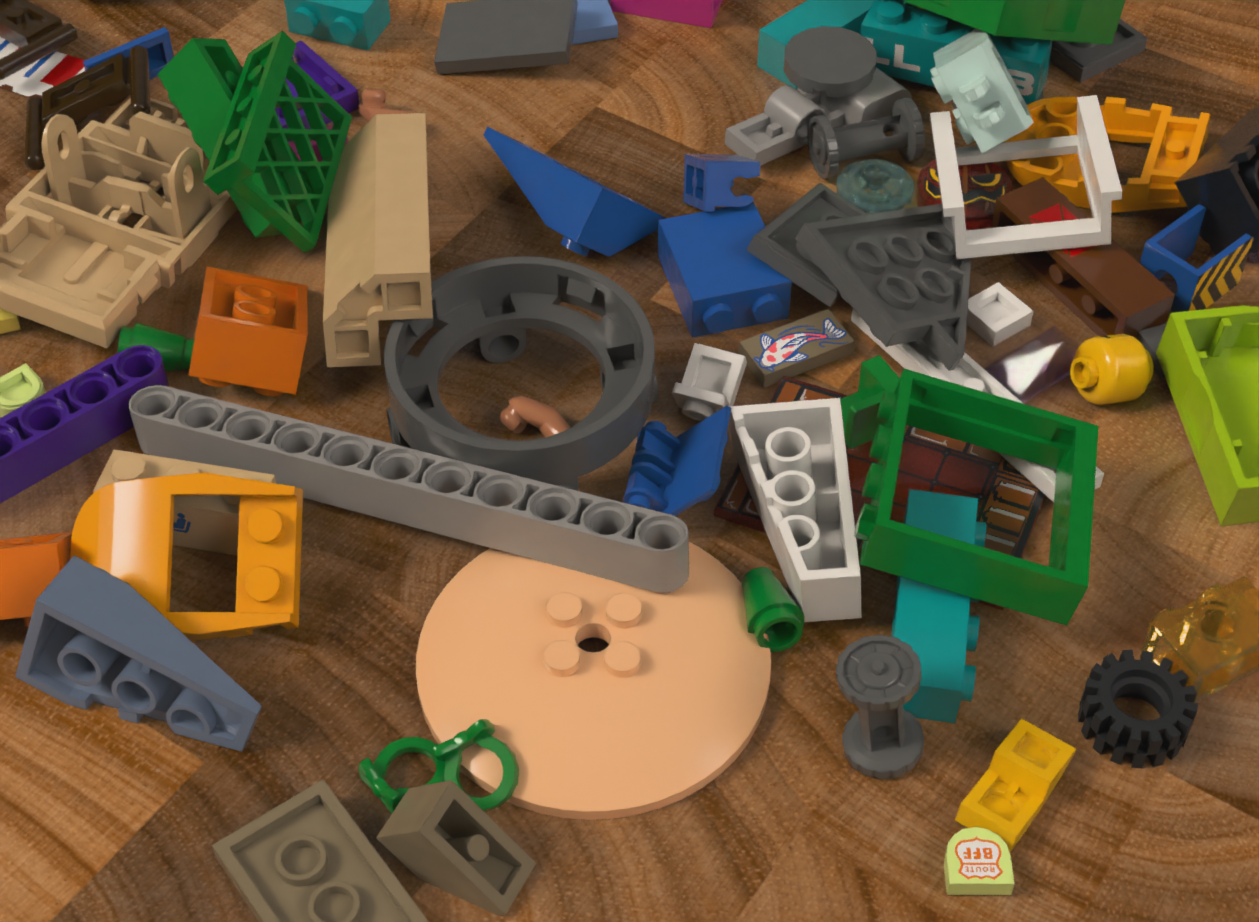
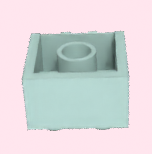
(982, 89)

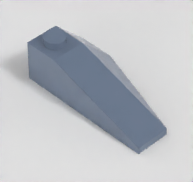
(112, 648)

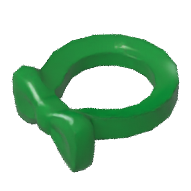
(480, 733)
(374, 774)

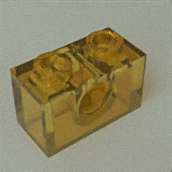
(1210, 638)

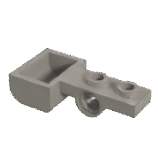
(788, 113)

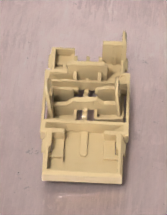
(71, 256)

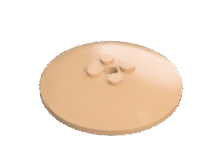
(603, 727)

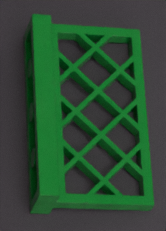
(253, 120)

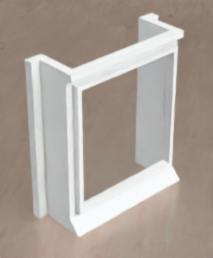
(1098, 174)

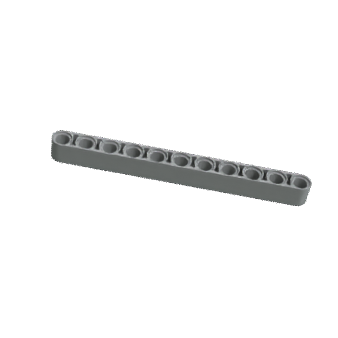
(420, 488)

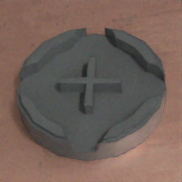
(830, 61)

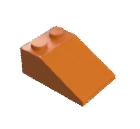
(250, 332)

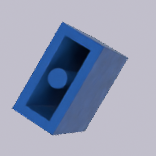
(715, 275)

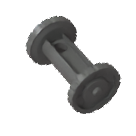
(865, 138)
(879, 678)

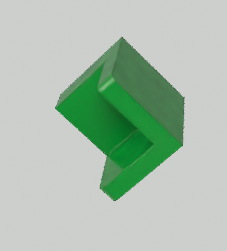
(861, 408)

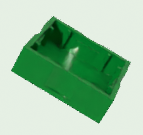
(1035, 19)

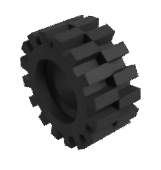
(1130, 735)

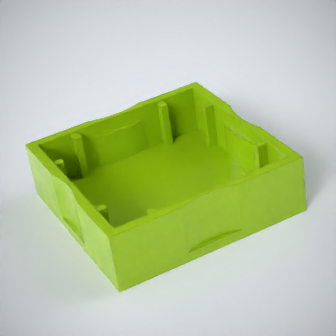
(1214, 382)

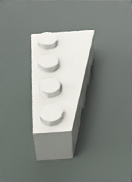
(802, 492)

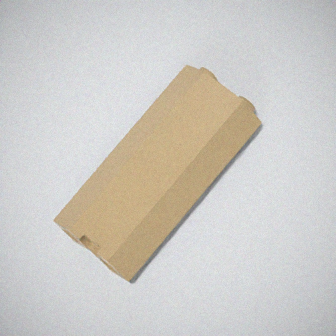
(377, 238)

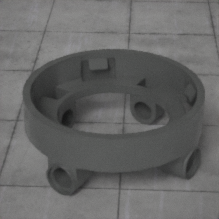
(495, 305)

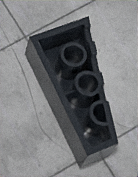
(1227, 186)

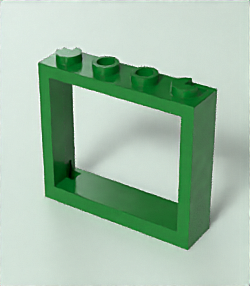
(962, 567)

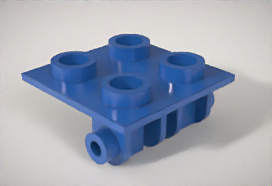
(677, 471)

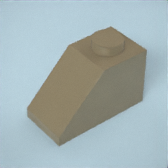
(456, 846)

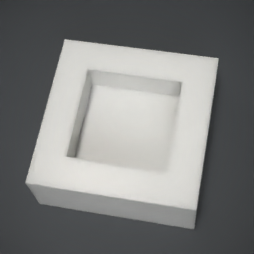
(997, 314)

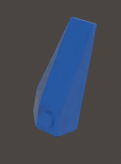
(574, 203)

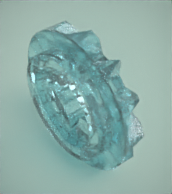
(875, 175)

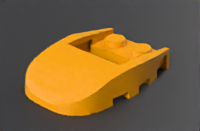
(1173, 149)
(130, 536)

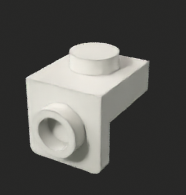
(709, 381)

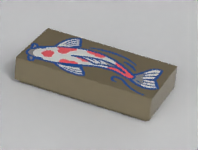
(796, 347)

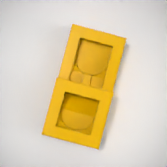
(1016, 783)

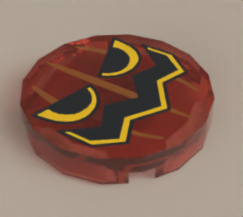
(979, 187)

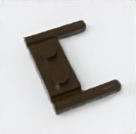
(33, 31)
(87, 93)

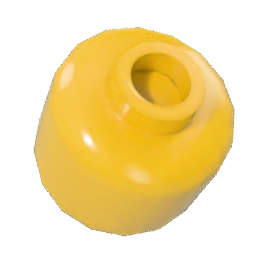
(1111, 369)

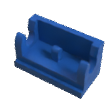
(711, 177)

